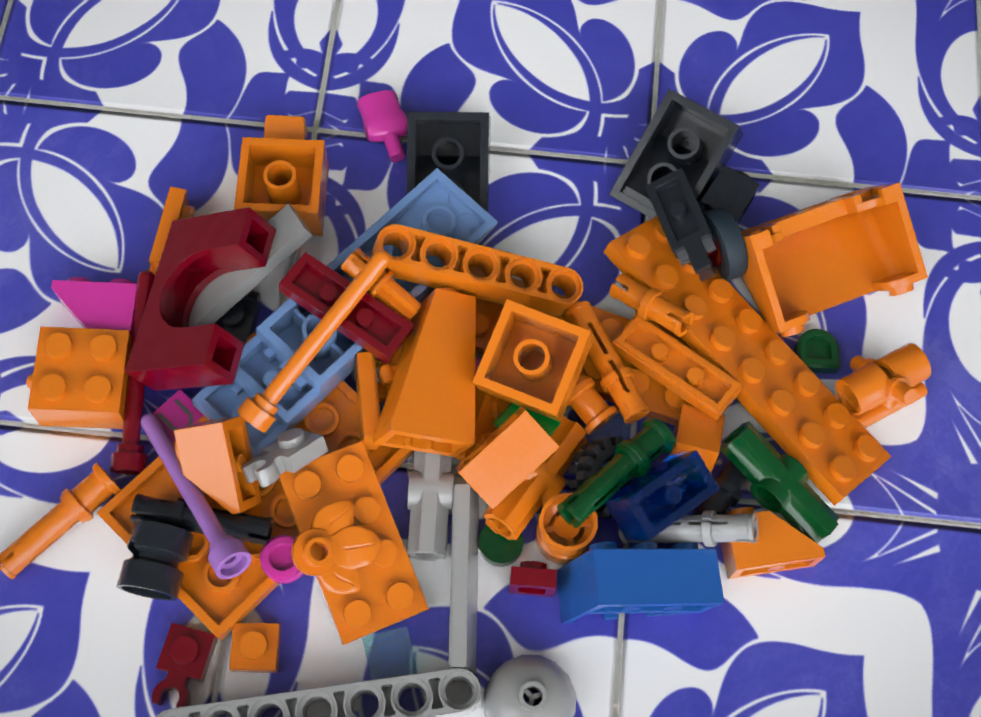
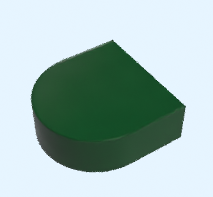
(818, 351)

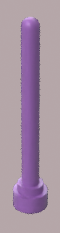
(226, 554)

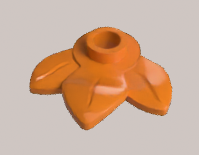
(343, 548)

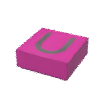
(177, 413)

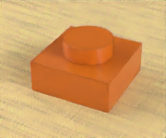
(255, 647)

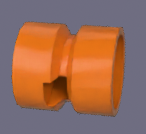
(557, 538)

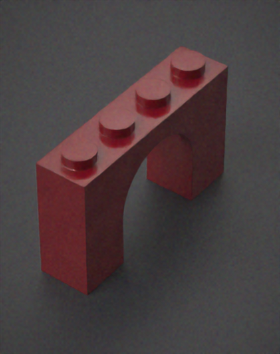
(196, 252)

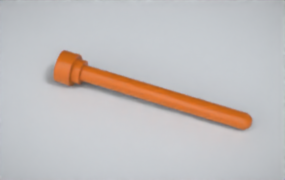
(261, 408)

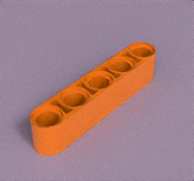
(495, 263)

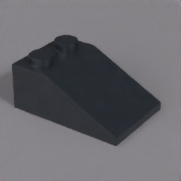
(677, 138)
(455, 145)

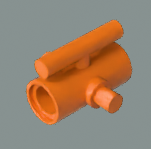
(884, 384)

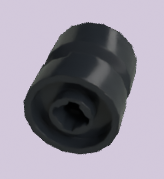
(155, 560)

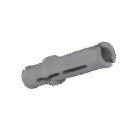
(707, 528)

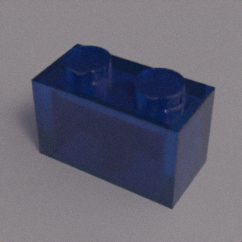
(662, 496)

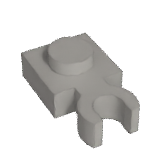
(289, 453)

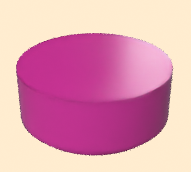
(277, 560)

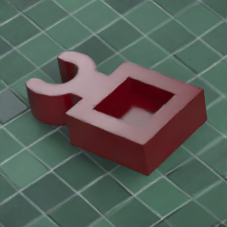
(184, 657)

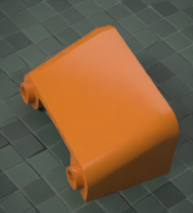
(831, 256)

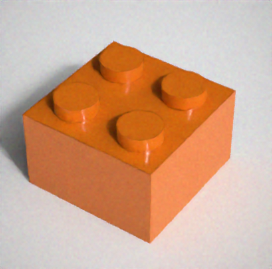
(284, 173)
(533, 360)
(80, 377)

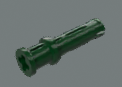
(631, 460)

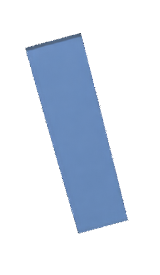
(431, 206)

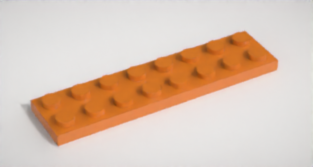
(777, 383)

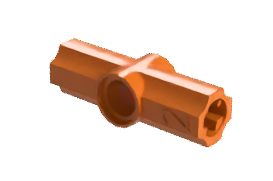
(546, 481)

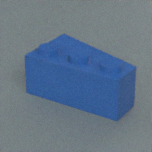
(639, 581)

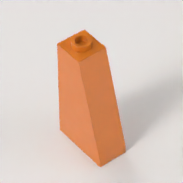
(432, 389)

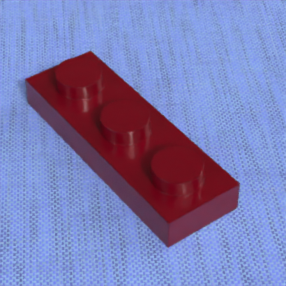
(368, 324)

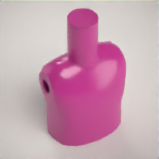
(384, 121)

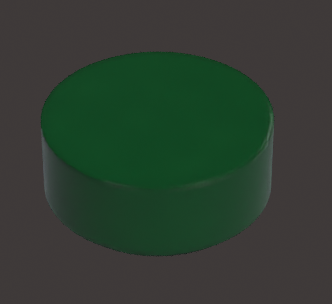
(499, 550)

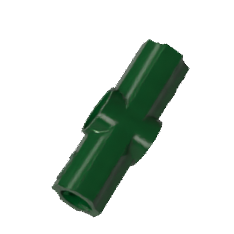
(779, 482)

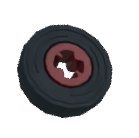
(731, 251)

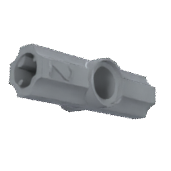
(429, 505)

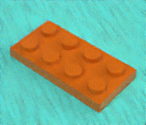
(388, 583)

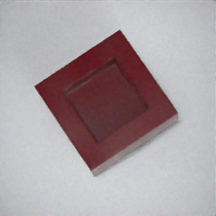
(532, 579)

